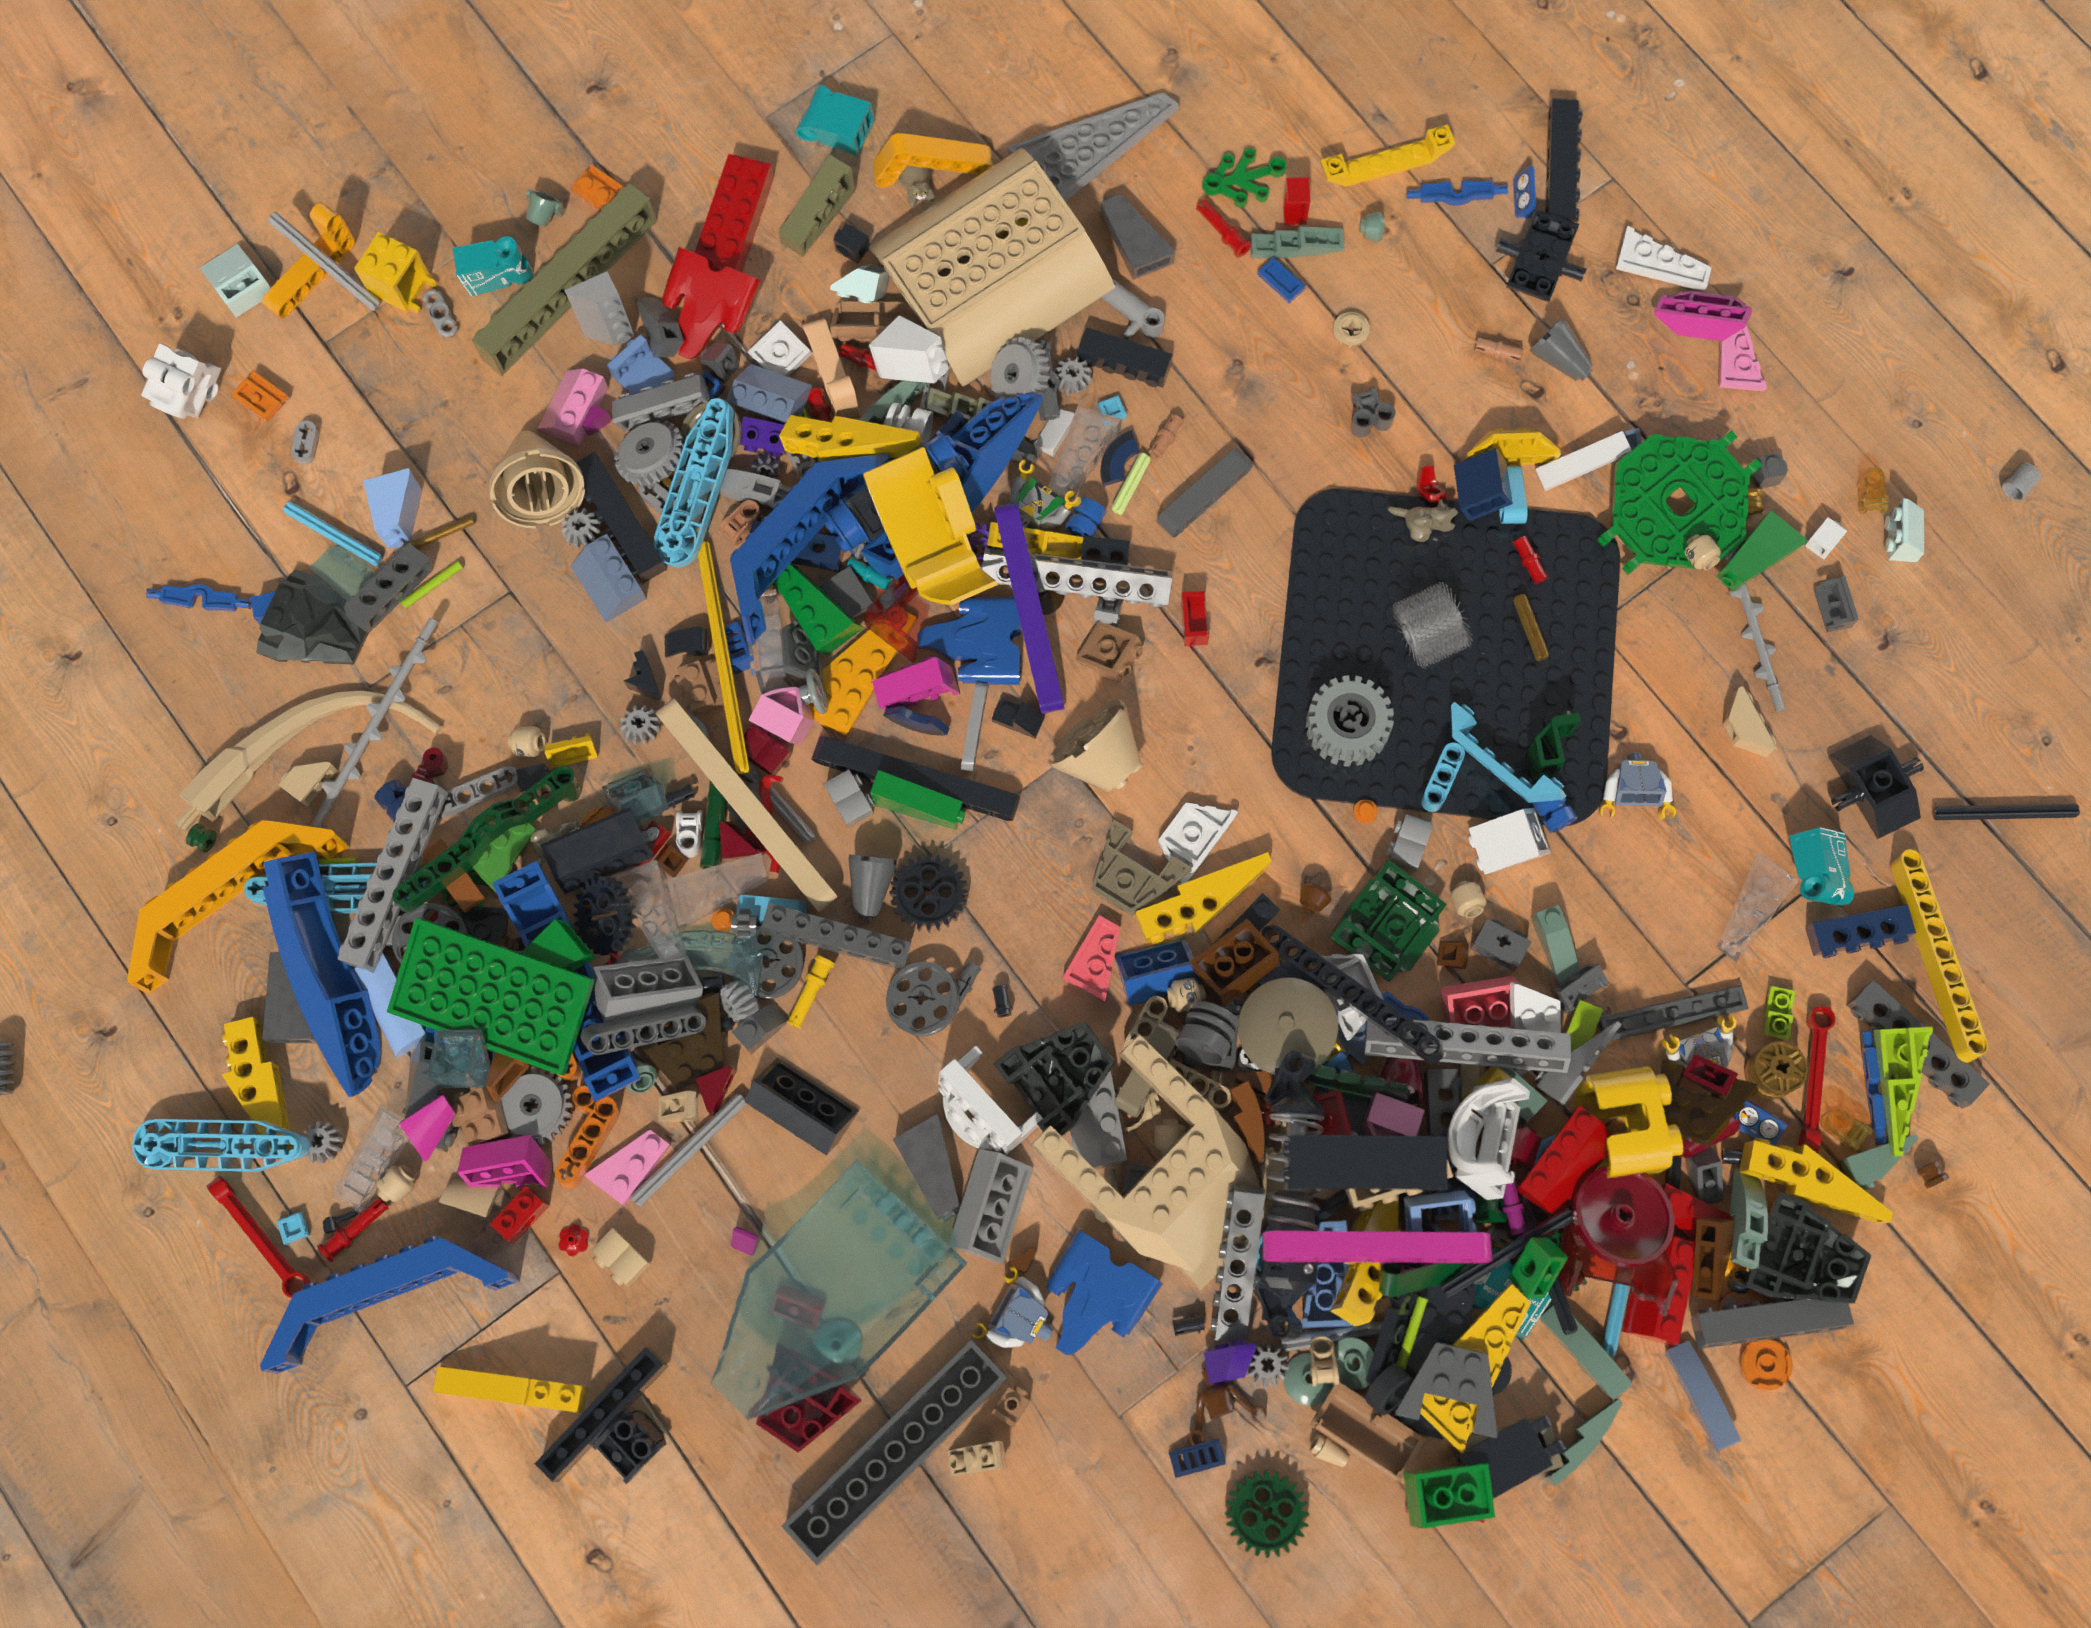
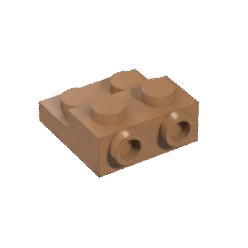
(1110, 651)
(700, 686)
(478, 1116)

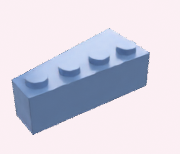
(1322, 1295)

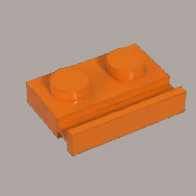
(596, 187)
(259, 396)

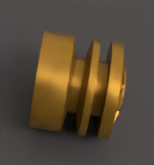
(1772, 1083)

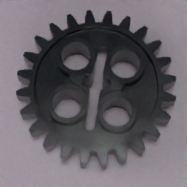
(913, 878)
(609, 932)

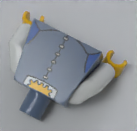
(1638, 785)
(1018, 1315)

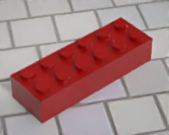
(735, 212)

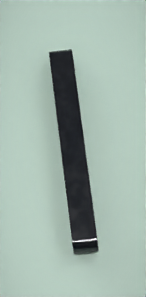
(866, 764)
(1361, 998)

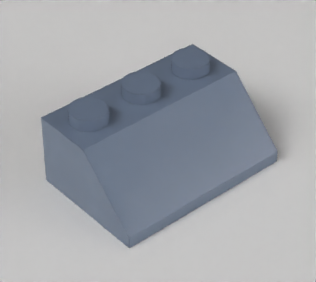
(768, 394)
(607, 578)

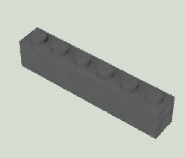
(1768, 1321)

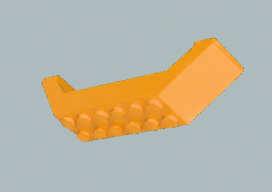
(211, 887)

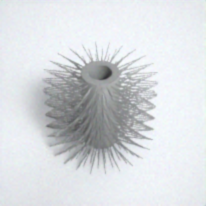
(1432, 624)

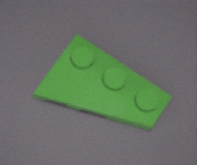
(503, 853)

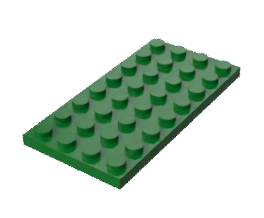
(471, 984)

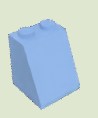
(393, 506)

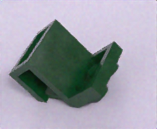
(1560, 726)

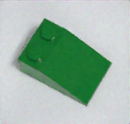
(1449, 1495)

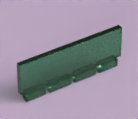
(1351, 1083)

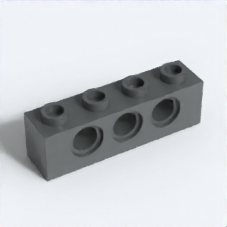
(386, 599)

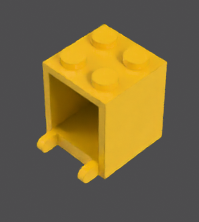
(393, 272)

